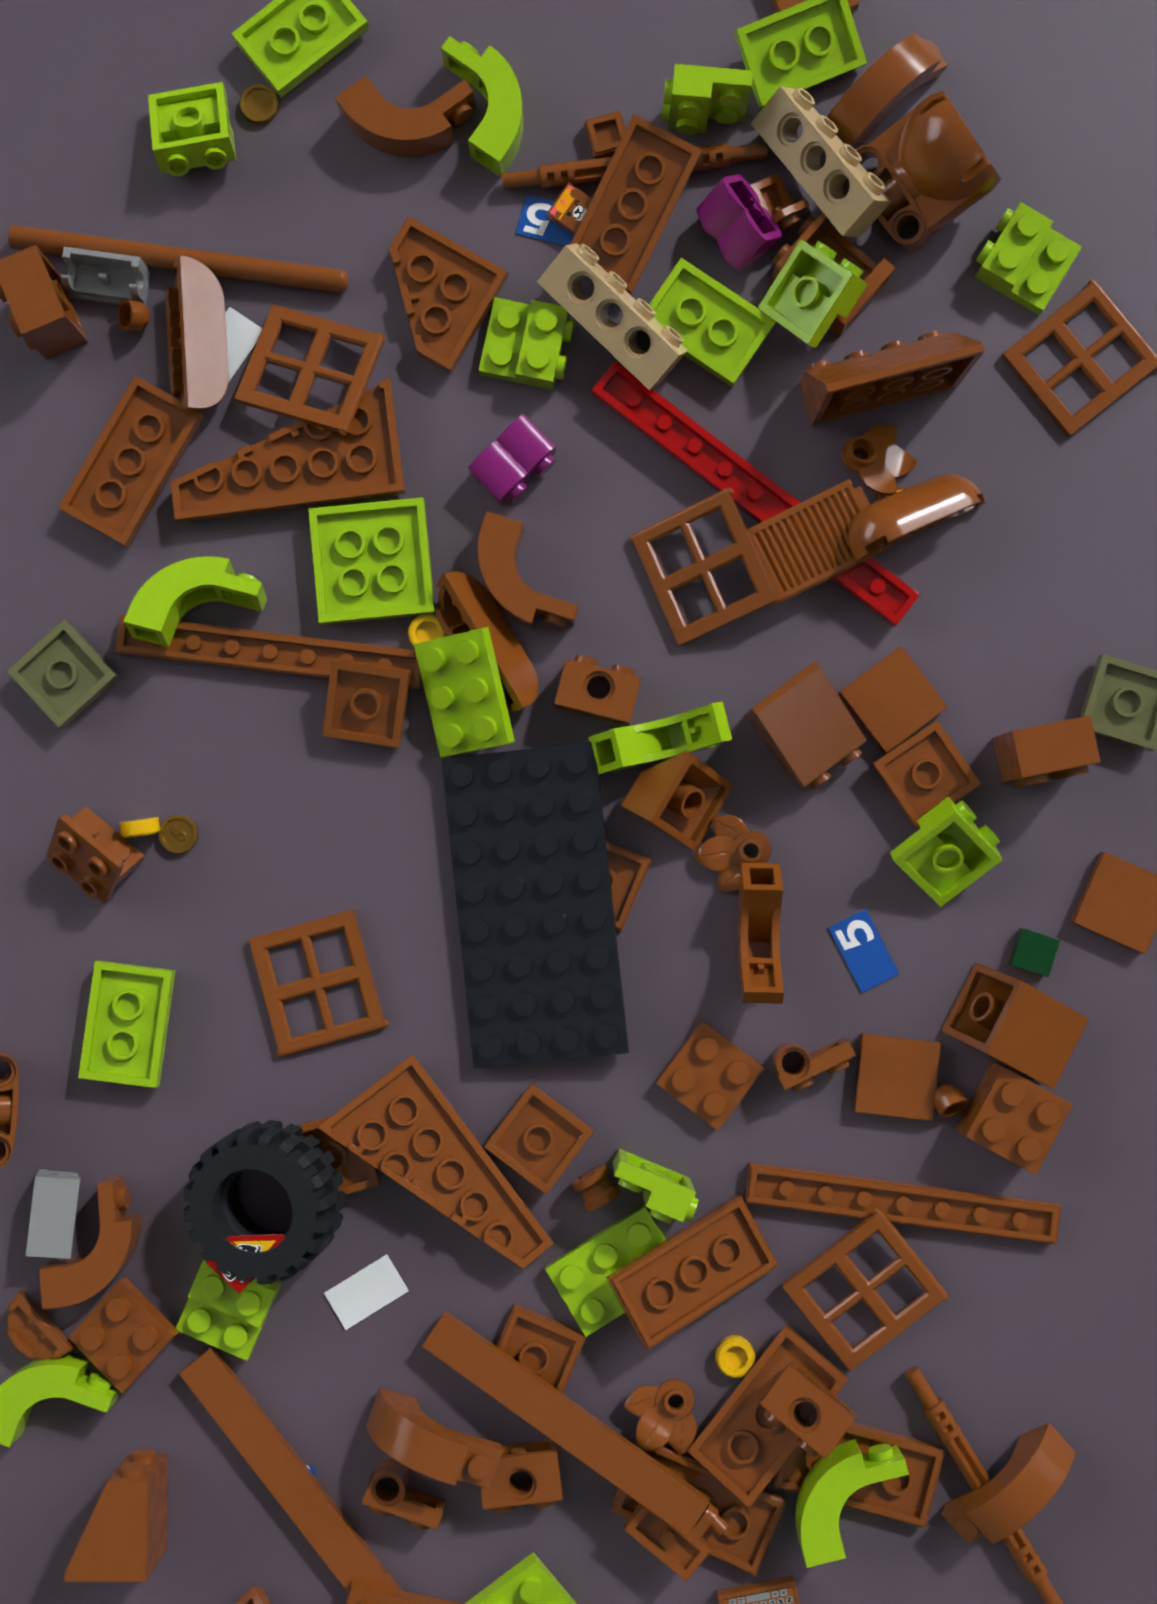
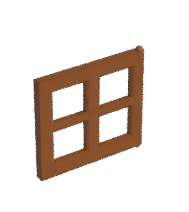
(1081, 358)
(309, 369)
(704, 567)
(317, 983)
(864, 1289)

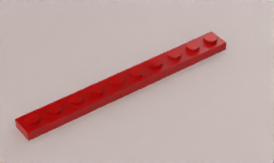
(726, 469)

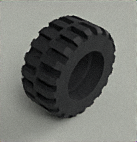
(303, 1173)

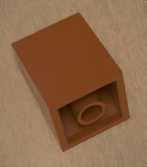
(807, 727)
(1015, 1024)
(127, 1524)

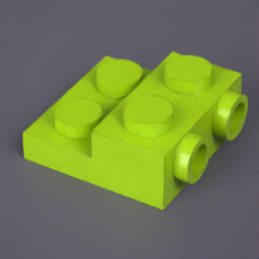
(705, 94)
(191, 129)
(1026, 258)
(813, 291)
(526, 343)
(947, 851)
(664, 1191)
(223, 1316)

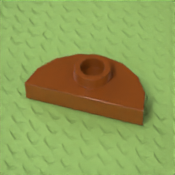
(33, 1331)

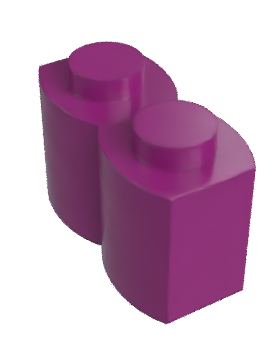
(738, 222)
(513, 460)

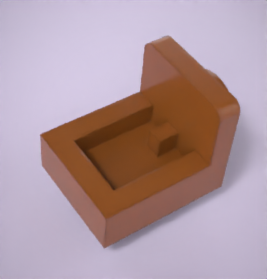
(777, 201)

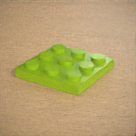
(371, 561)

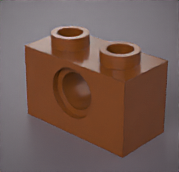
(574, 696)
(832, 1414)
(537, 1459)

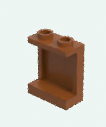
(874, 274)

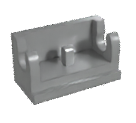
(105, 276)
(53, 1214)

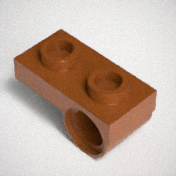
(829, 1058)
(415, 1506)

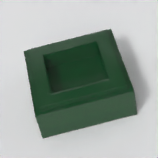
(1034, 952)

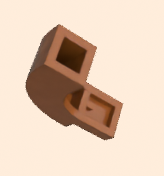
(884, 86)
(400, 129)
(497, 556)
(759, 933)
(78, 1279)
(428, 1447)
(1017, 1491)

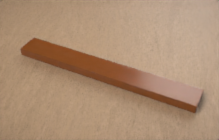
(264, 651)
(903, 1203)
(567, 1423)
(284, 1472)

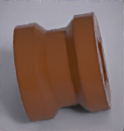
(596, 1187)

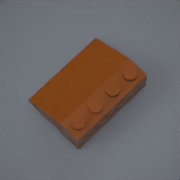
(887, 376)

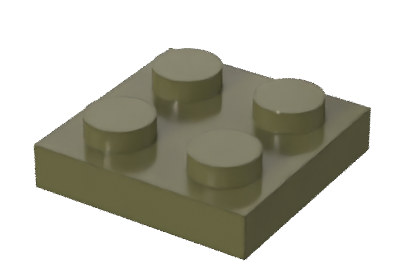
(63, 674)
(1123, 702)

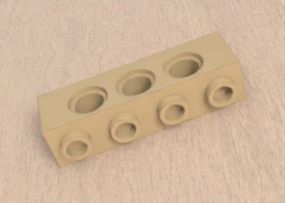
(779, 126)
(563, 283)

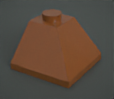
(679, 798)

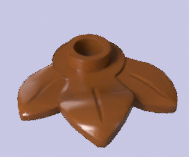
(882, 461)
(727, 852)
(660, 1421)

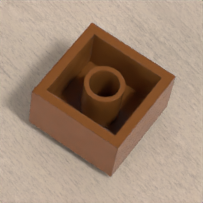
(39, 303)
(1052, 748)
(1014, 1117)

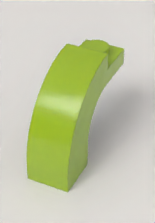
(501, 130)
(183, 586)
(661, 739)
(50, 1379)
(829, 1487)

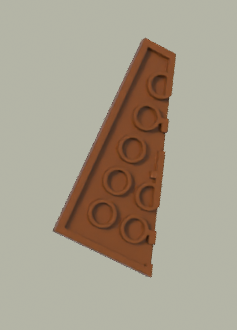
(301, 467)
(424, 1146)

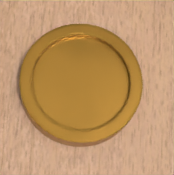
(259, 104)
(178, 834)

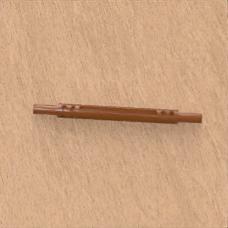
(593, 169)
(976, 1477)

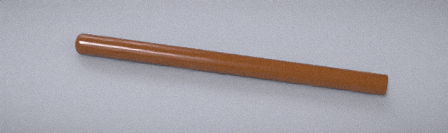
(164, 256)

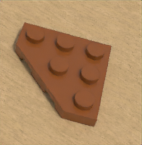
(443, 291)

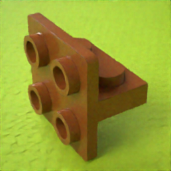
(92, 853)

